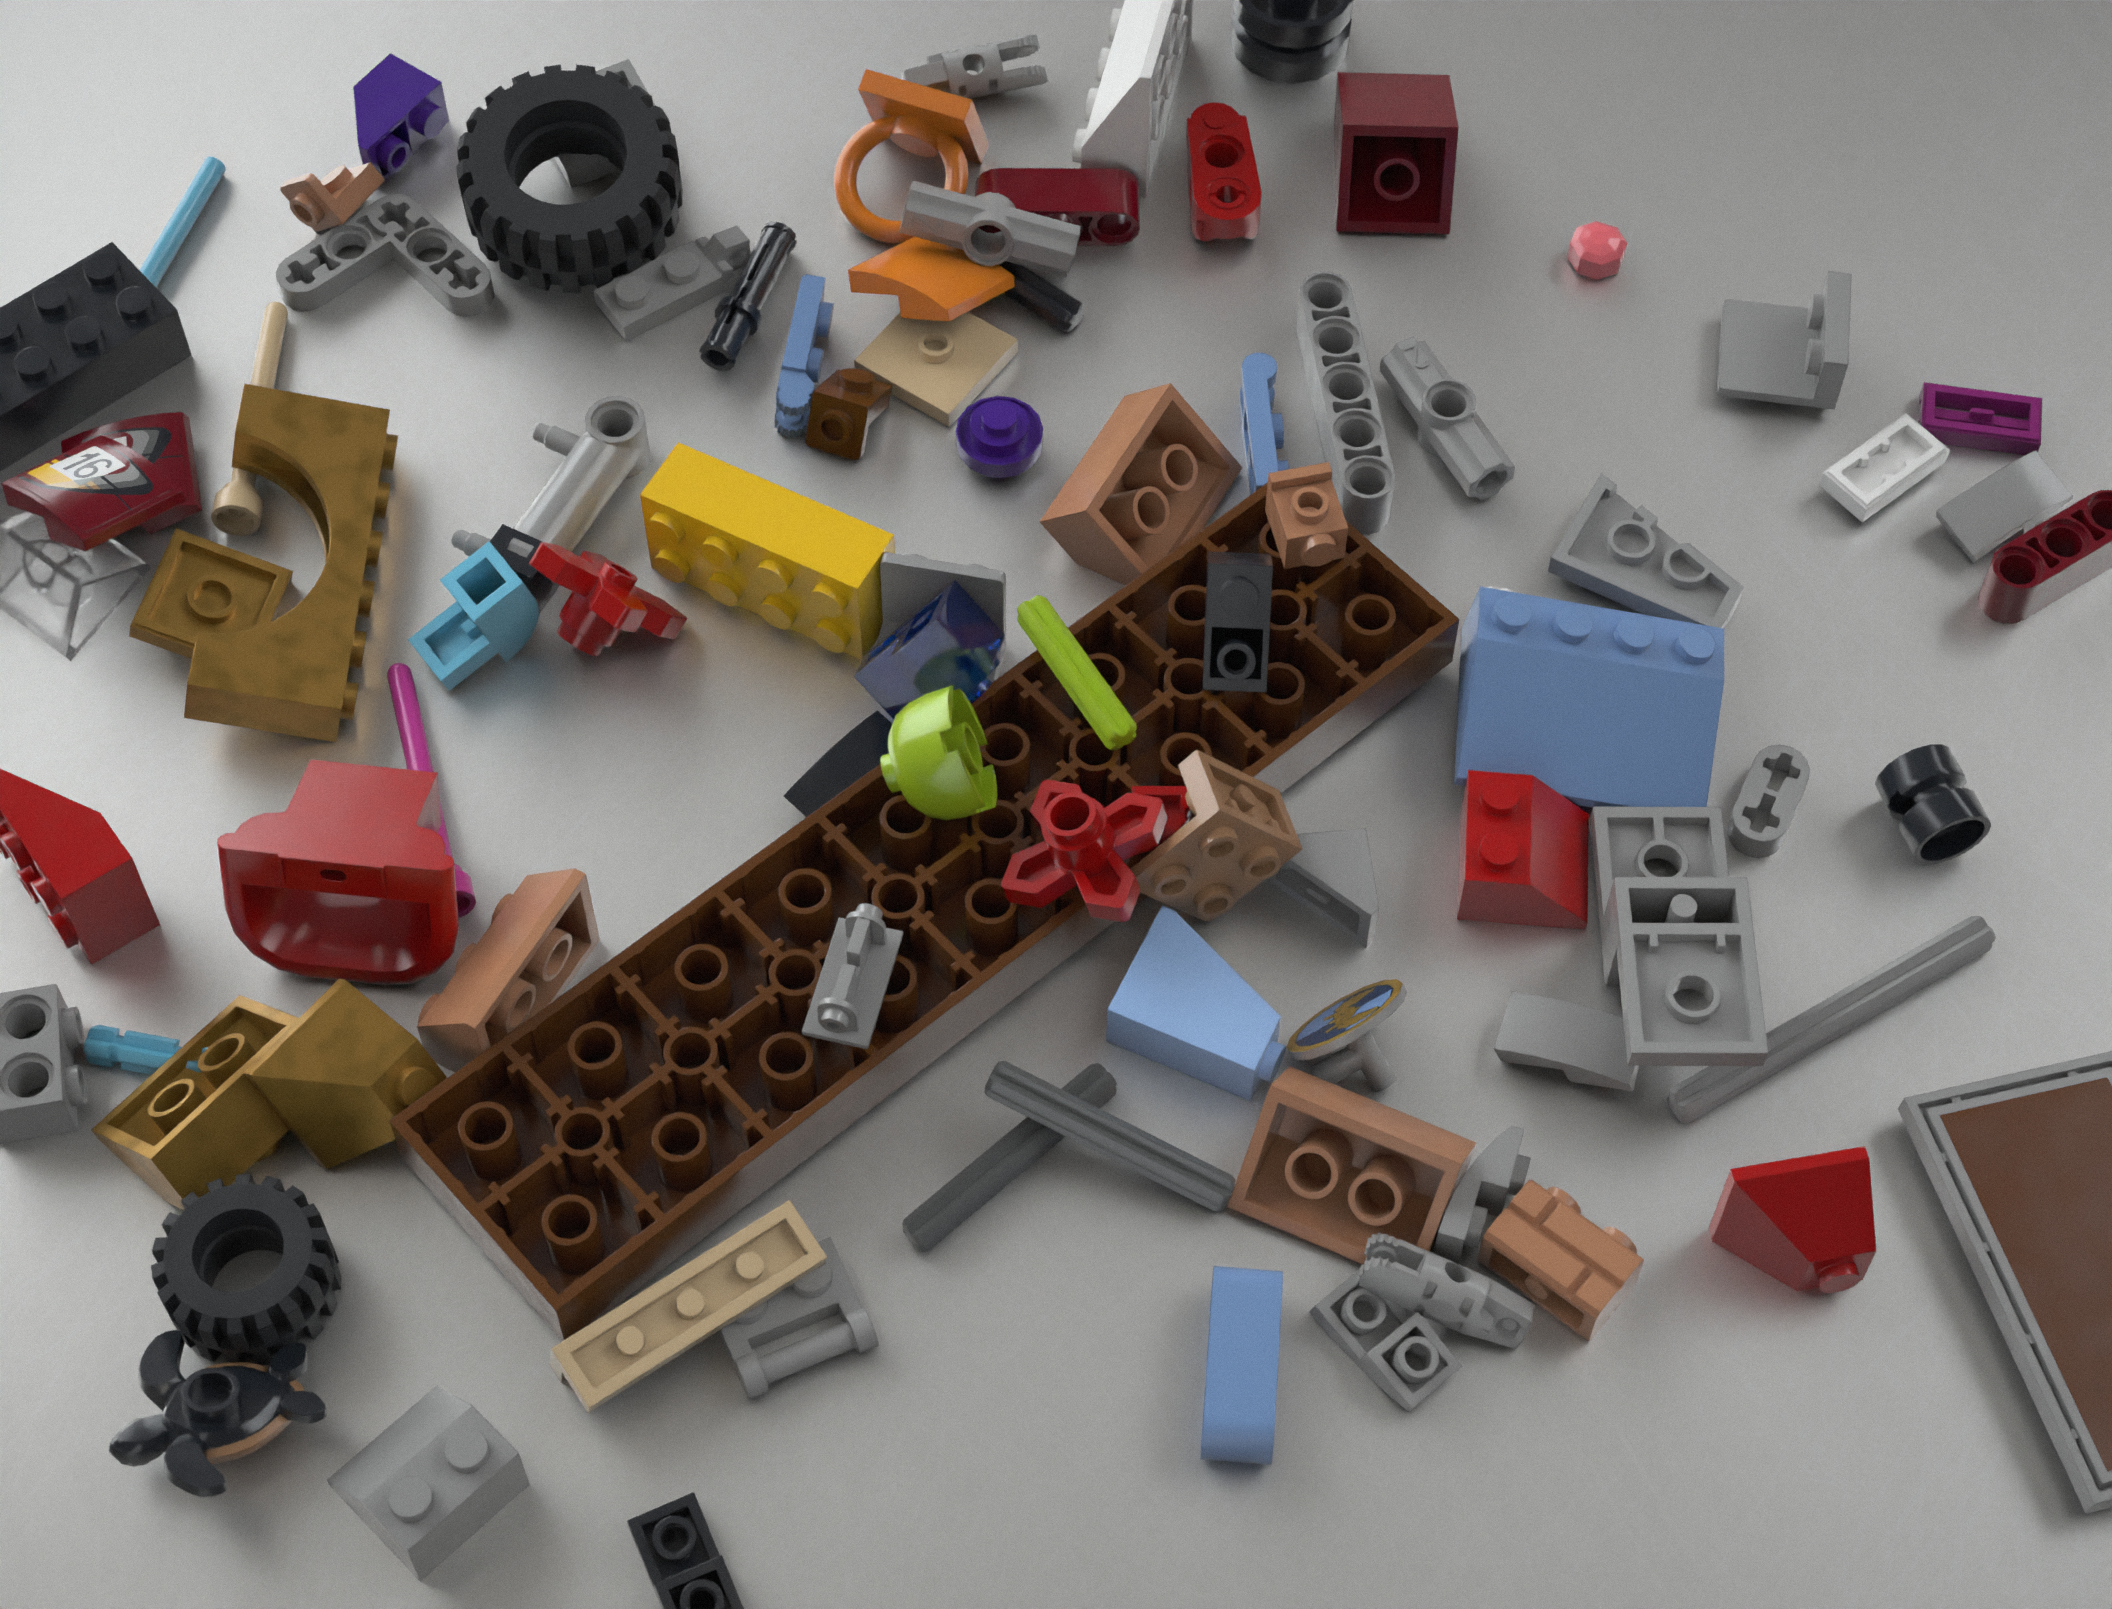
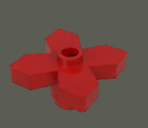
(602, 600)
(1085, 849)

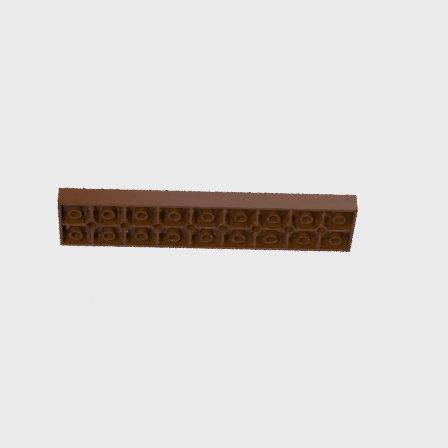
(681, 1065)

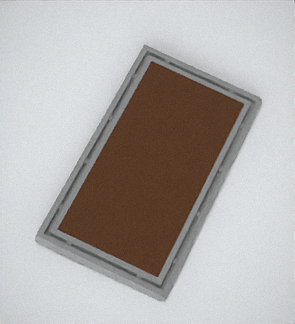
(2031, 1202)

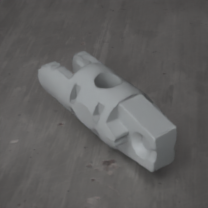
(949, 69)
(1444, 1291)

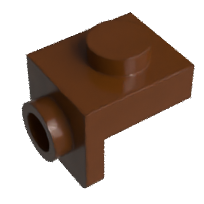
(844, 410)

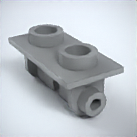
(853, 979)

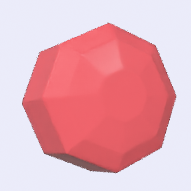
(1597, 250)

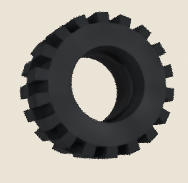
(225, 1226)

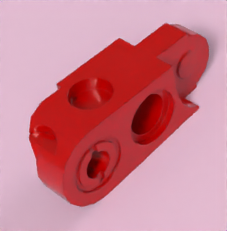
(1221, 174)

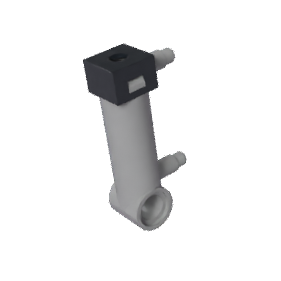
(576, 493)

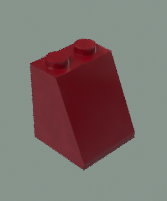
(1394, 152)

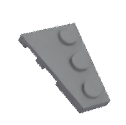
(1639, 565)

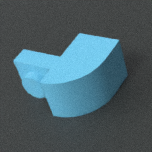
(489, 617)

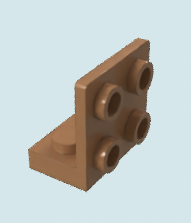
(1226, 849)

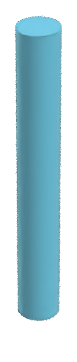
(182, 219)

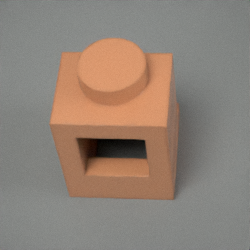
(1306, 516)

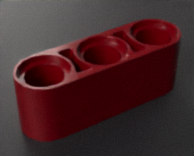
(1095, 199)
(2049, 560)

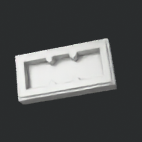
(1884, 467)

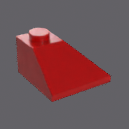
(1801, 1219)

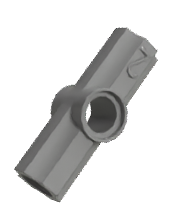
(1023, 237)
(1447, 418)

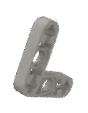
(383, 243)

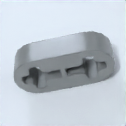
(1779, 805)

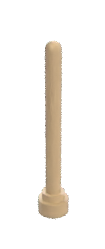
(238, 505)

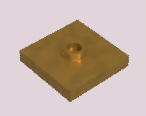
(207, 591)

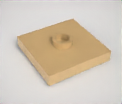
(938, 363)

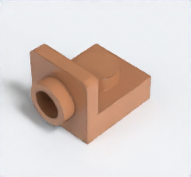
(333, 198)

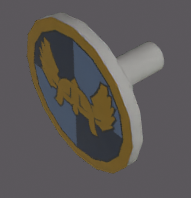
(1349, 1024)

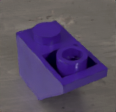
(397, 113)

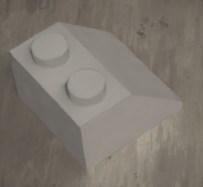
(431, 1480)

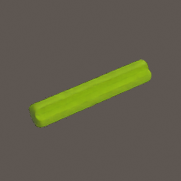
(1076, 673)

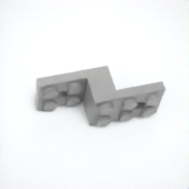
(1677, 937)

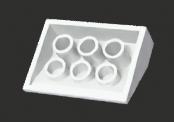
(1135, 88)

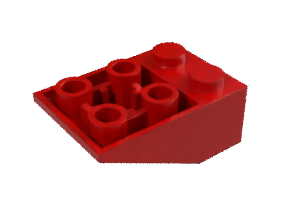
(73, 868)

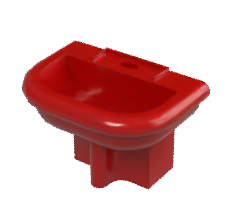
(346, 877)

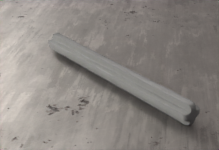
(1836, 1017)

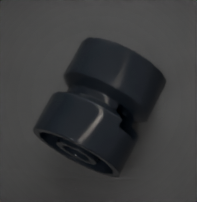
(1933, 808)

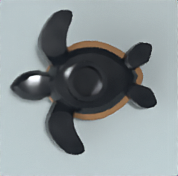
(213, 1412)

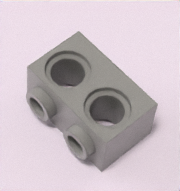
(39, 1062)

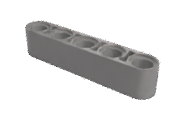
(1345, 401)

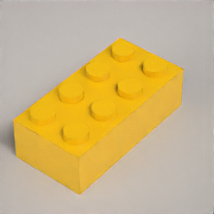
(766, 550)

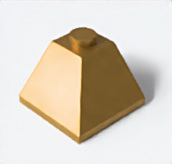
(343, 1075)

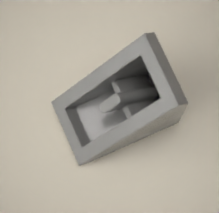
(1335, 881)

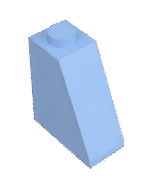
(1194, 1012)

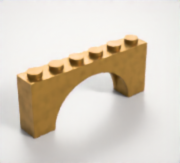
(296, 668)

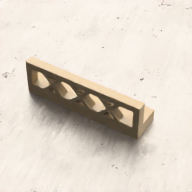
(687, 1306)

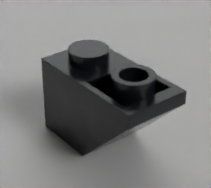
(1237, 621)

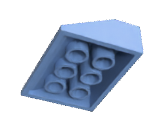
(1589, 700)

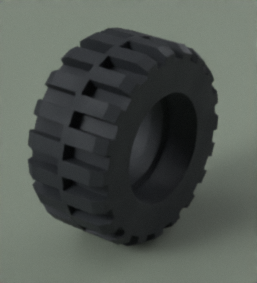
(573, 116)

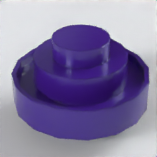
(999, 436)

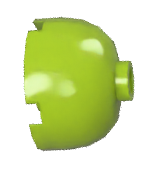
(938, 757)

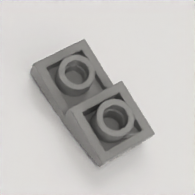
(2003, 505)
(1566, 1037)
(1482, 1192)
(1385, 1342)

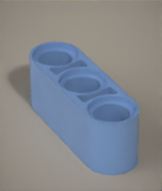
(1242, 1365)

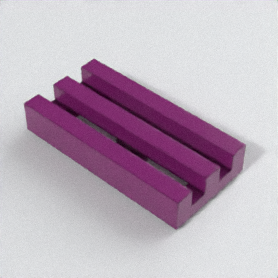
(1980, 427)

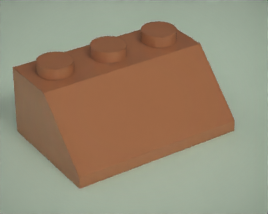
(1141, 486)
(515, 968)
(1346, 1168)

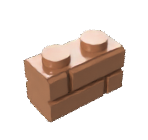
(1561, 1258)

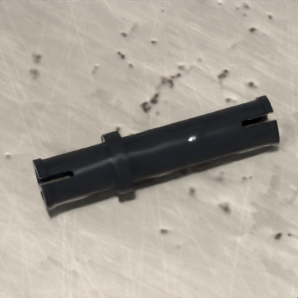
(739, 312)

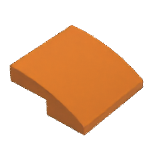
(930, 279)

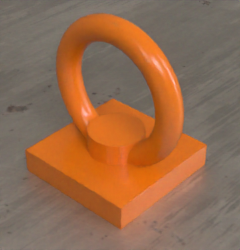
(918, 122)

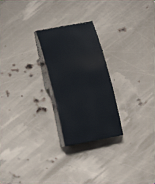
(842, 764)
(683, 1557)

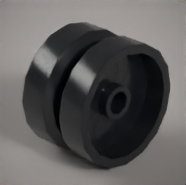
(1291, 37)

